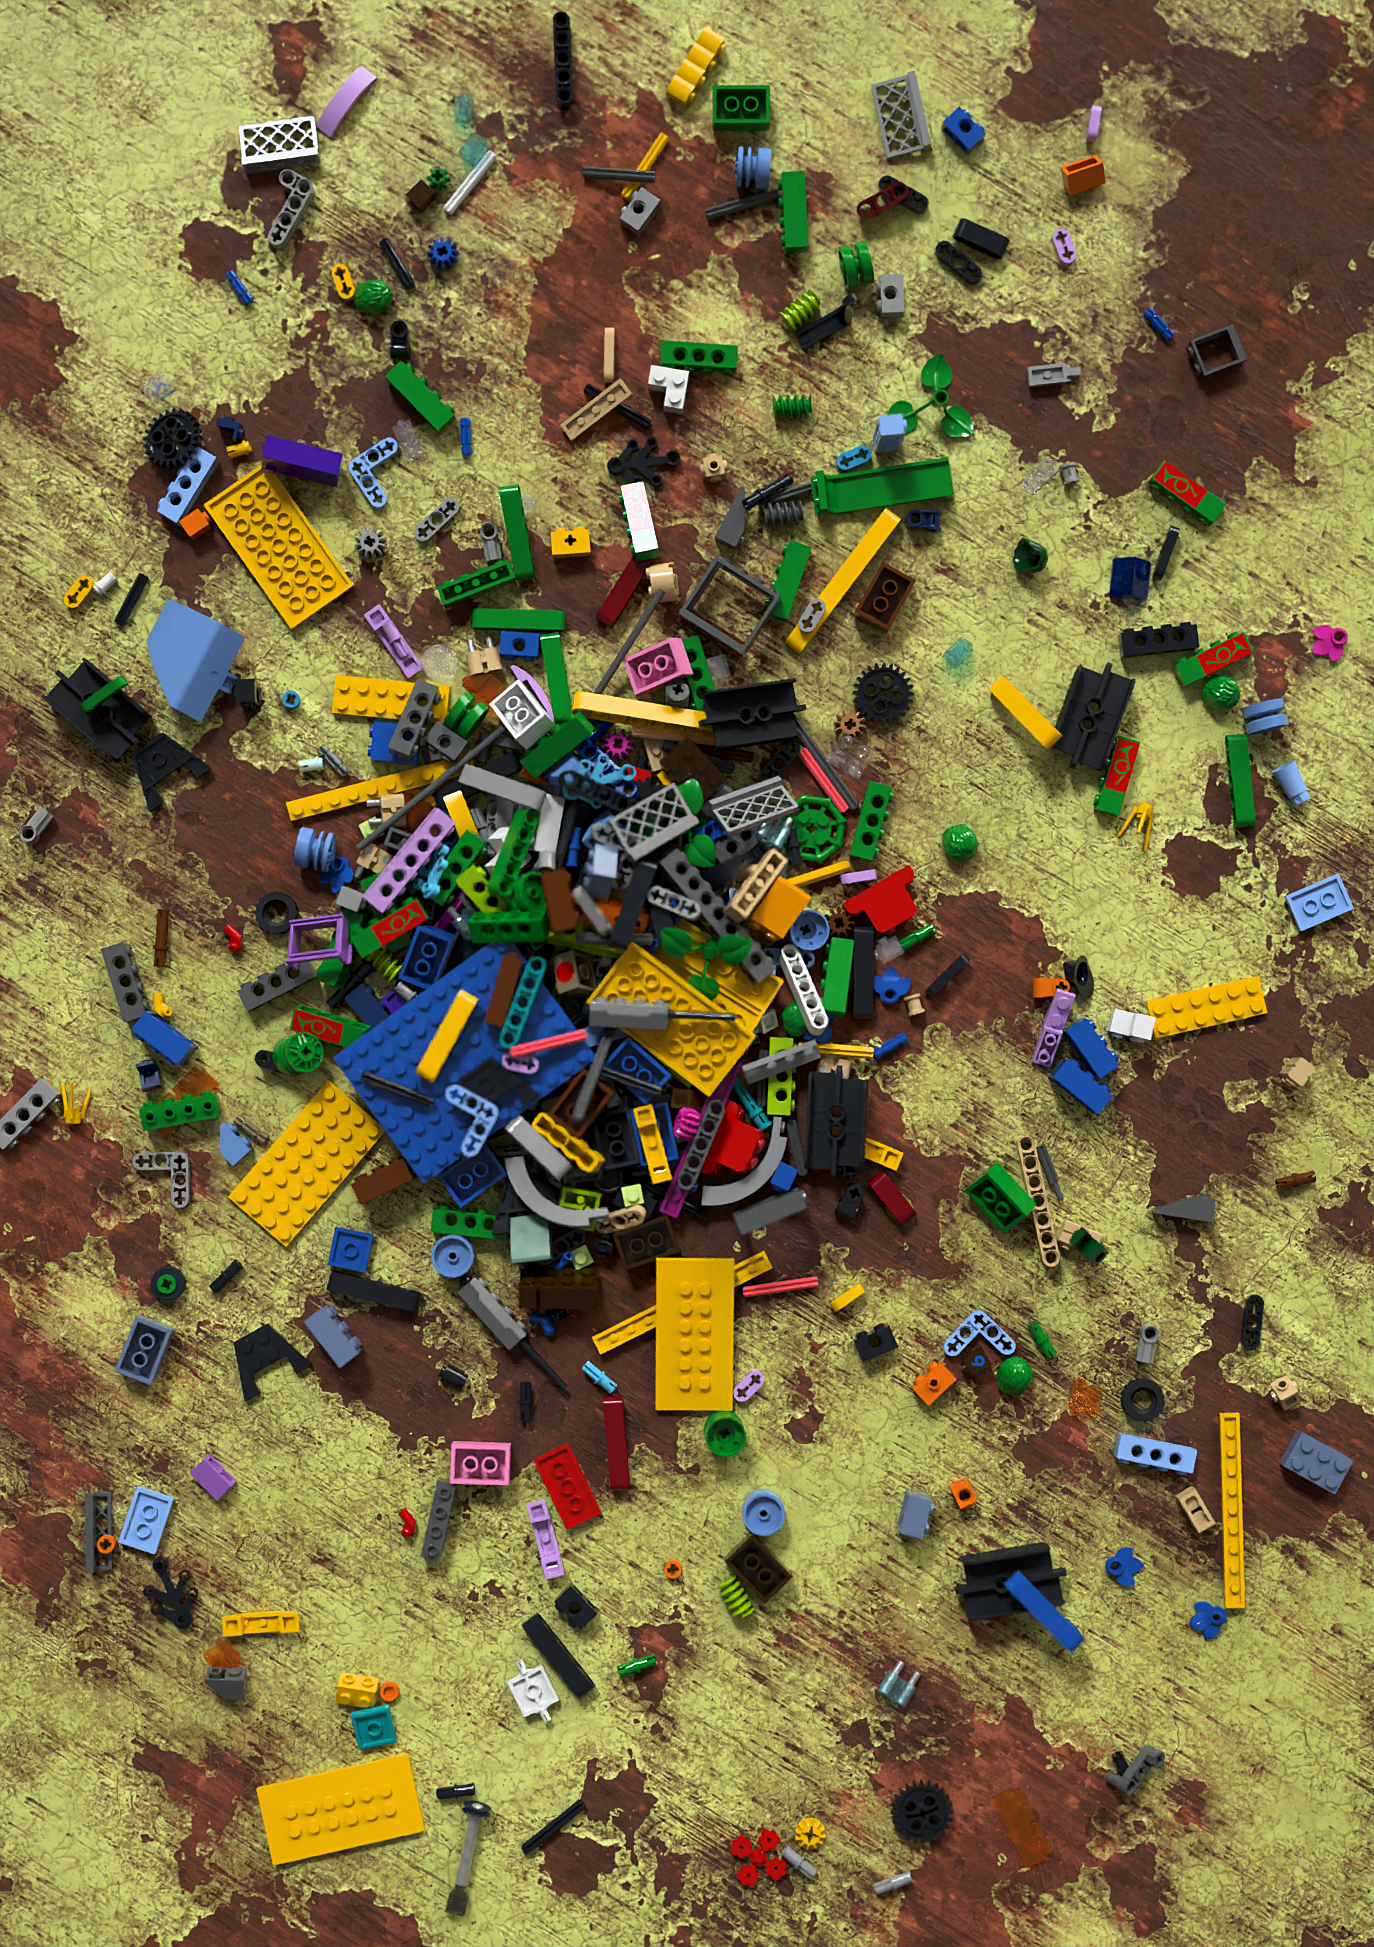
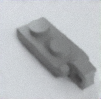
(1051, 374)

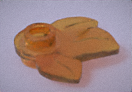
(422, 809)
(1087, 1395)
(219, 1655)

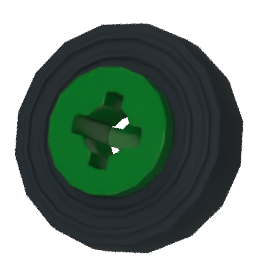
(174, 1280)

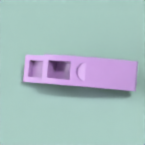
(1053, 1027)

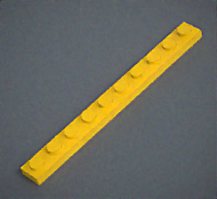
(368, 790)
(646, 1319)
(1231, 1510)

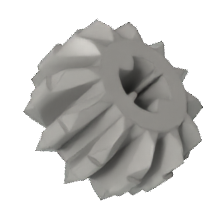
(375, 537)

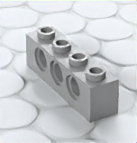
(14, 1116)

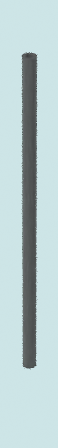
(629, 642)
(432, 787)

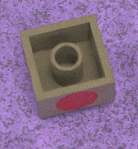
(574, 974)

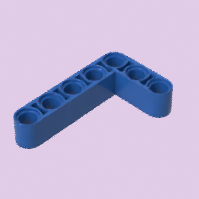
(588, 746)
(1044, 1611)

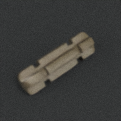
(250, 1129)

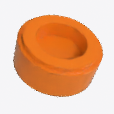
(389, 1691)

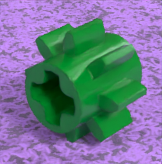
(434, 176)

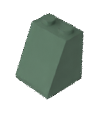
(530, 1239)

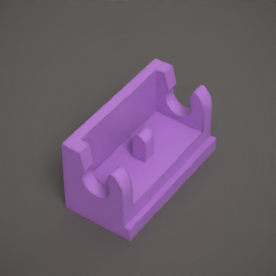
(213, 1476)

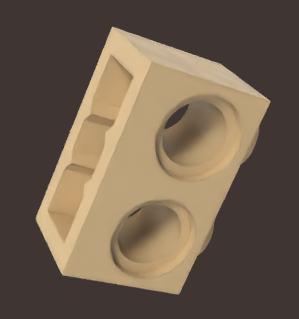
(1195, 1509)

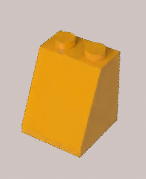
(777, 909)

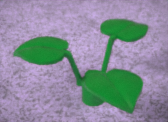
(937, 374)
(700, 849)
(731, 947)

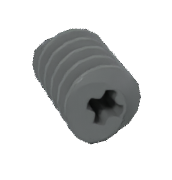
(783, 514)
(677, 694)

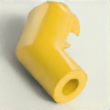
(159, 1007)

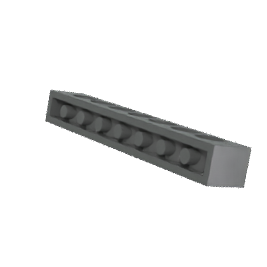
(717, 928)

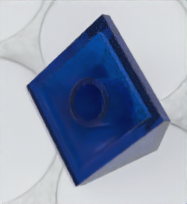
(1129, 578)

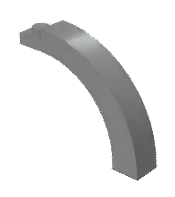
(521, 1181)
(740, 1189)

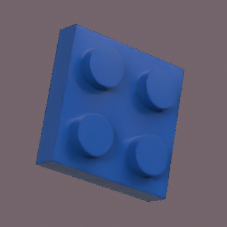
(350, 1249)

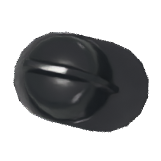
(1079, 975)

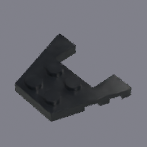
(159, 760)
(490, 1082)
(512, 1203)
(259, 1351)

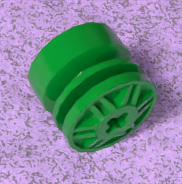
(288, 1054)
(731, 1441)

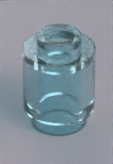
(463, 109)

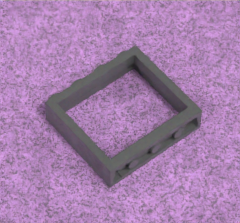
(740, 574)
(770, 1209)

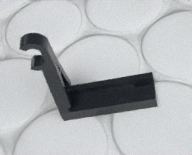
(828, 324)
(731, 867)

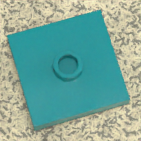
(373, 1727)

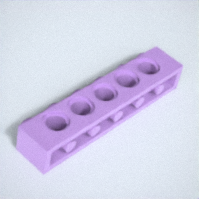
(410, 848)

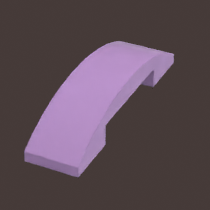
(344, 100)
(377, 618)
(524, 677)
(546, 1539)

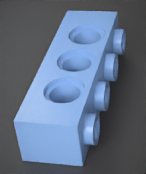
(889, 433)
(188, 496)
(1126, 1443)

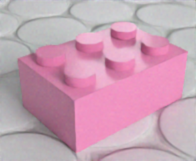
(658, 666)
(480, 1463)

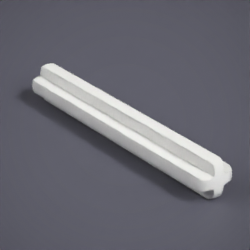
(470, 182)

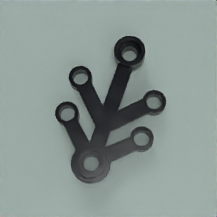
(640, 462)
(173, 1595)

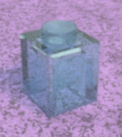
(474, 150)
(958, 652)

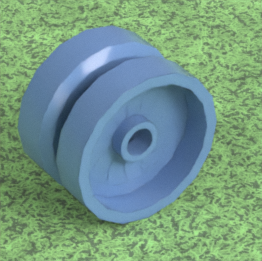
(1265, 717)
(464, 1255)
(771, 1520)

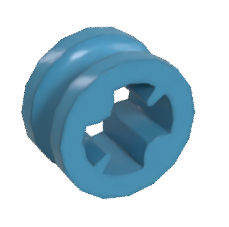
(297, 701)

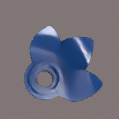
(338, 874)
(892, 983)
(1126, 1566)
(1205, 1621)

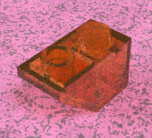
(485, 686)
(688, 1099)

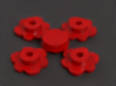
(758, 1857)

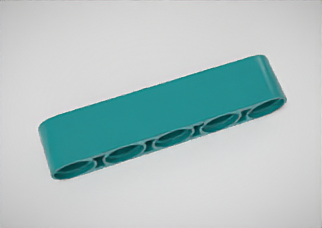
(515, 1009)

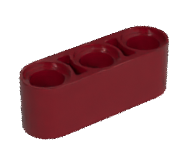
(873, 200)
(892, 1198)

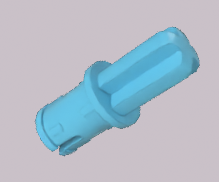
(599, 1377)

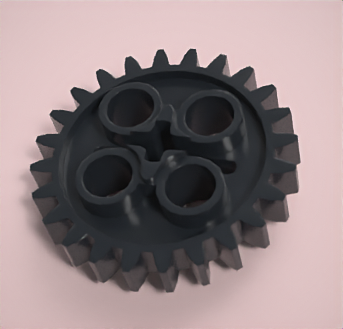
(184, 430)
(891, 708)
(917, 1794)

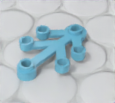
(603, 779)
(436, 868)

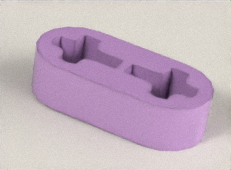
(1093, 124)
(1059, 248)
(856, 877)
(519, 1067)
(745, 1382)

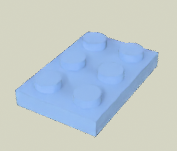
(1319, 902)
(146, 1519)

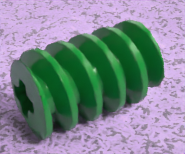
(791, 407)

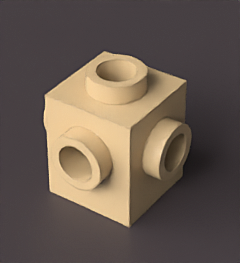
(711, 474)
(1285, 1392)

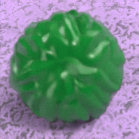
(373, 297)
(1221, 692)
(960, 843)
(793, 1020)
(1014, 1376)

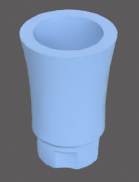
(1292, 782)

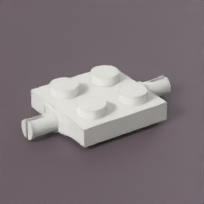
(533, 1690)

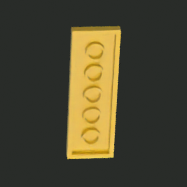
(380, 698)
(1207, 1007)

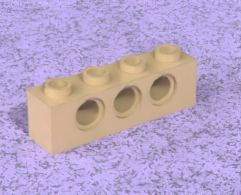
(755, 885)

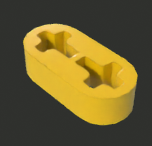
(339, 284)
(75, 589)
(847, 1297)

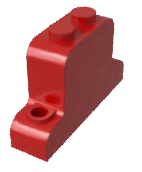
(886, 902)
(734, 1143)

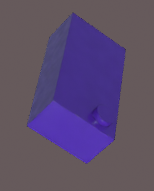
(301, 461)

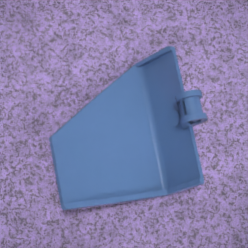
(192, 657)

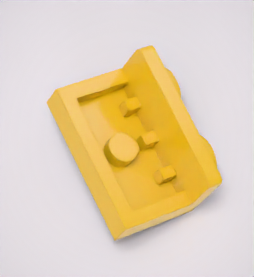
(356, 1690)

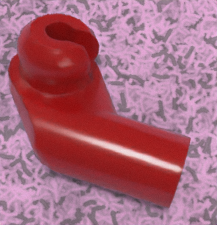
(235, 938)
(409, 1523)

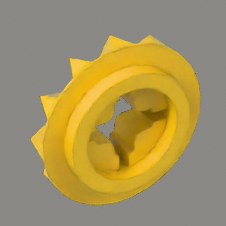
(804, 1827)

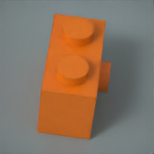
(1083, 175)
(933, 1382)

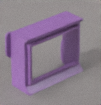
(342, 950)

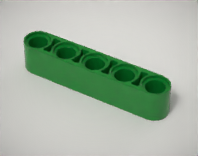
(517, 531)
(518, 620)
(556, 676)
(1240, 780)
(503, 882)

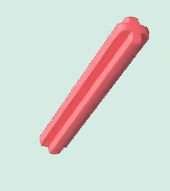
(823, 780)
(549, 1043)
(782, 1286)

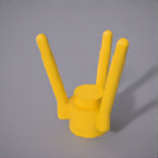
(1143, 812)
(73, 1114)

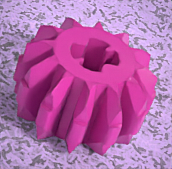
(620, 737)
(686, 1124)

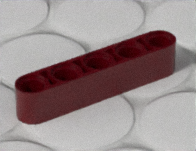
(623, 591)
(616, 1443)

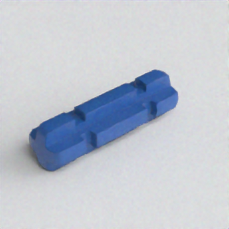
(239, 287)
(1158, 324)
(465, 433)
(890, 1045)

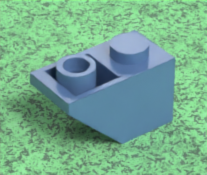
(232, 1145)

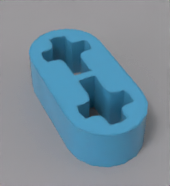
(851, 454)

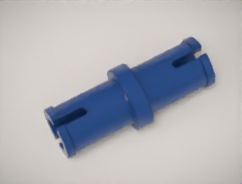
(573, 847)

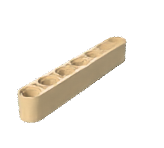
(1043, 1209)

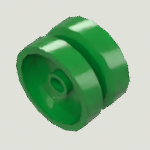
(856, 265)
(466, 715)
(526, 894)

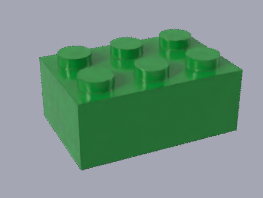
(740, 107)
(1000, 1197)

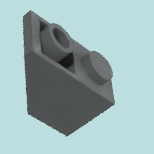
(227, 1682)

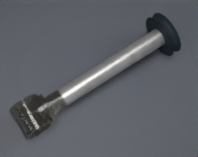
(458, 1897)

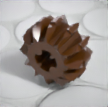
(845, 922)

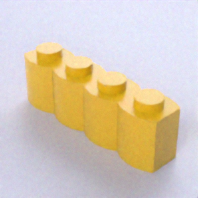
(695, 67)
(574, 1148)

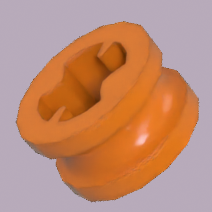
(111, 1539)
(668, 1565)

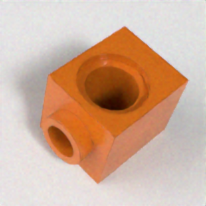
(196, 523)
(957, 1487)

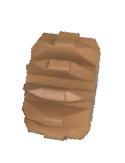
(854, 719)

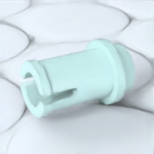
(312, 764)

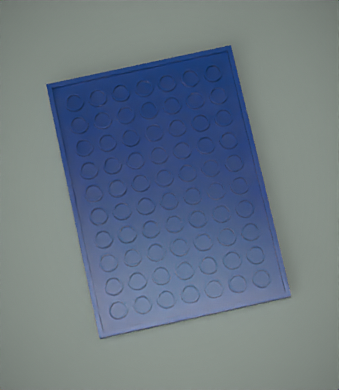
(394, 1048)

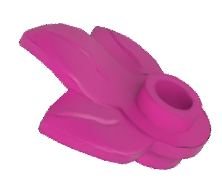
(1326, 641)

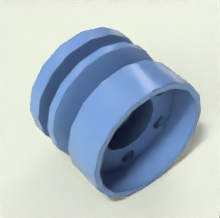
(753, 167)
(310, 849)
(816, 931)

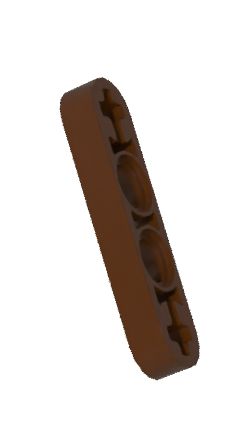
(710, 639)

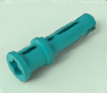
(755, 1113)

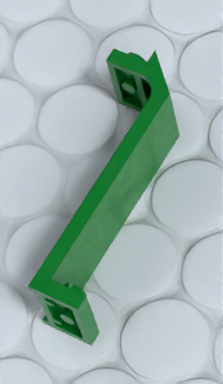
(882, 487)

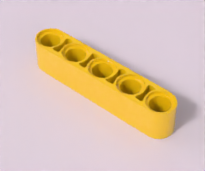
(1025, 712)
(446, 1036)

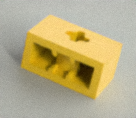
(580, 546)

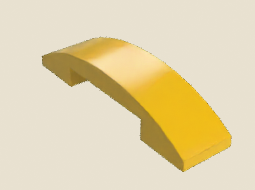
(461, 816)
(652, 1143)
(877, 1152)
(261, 1622)

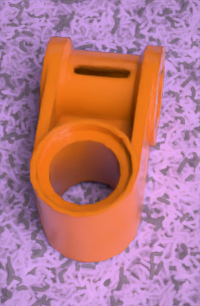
(1047, 987)

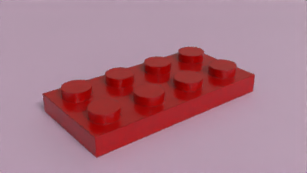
(567, 1485)

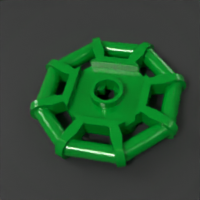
(823, 827)

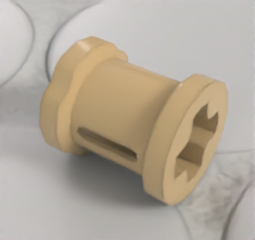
(914, 1004)

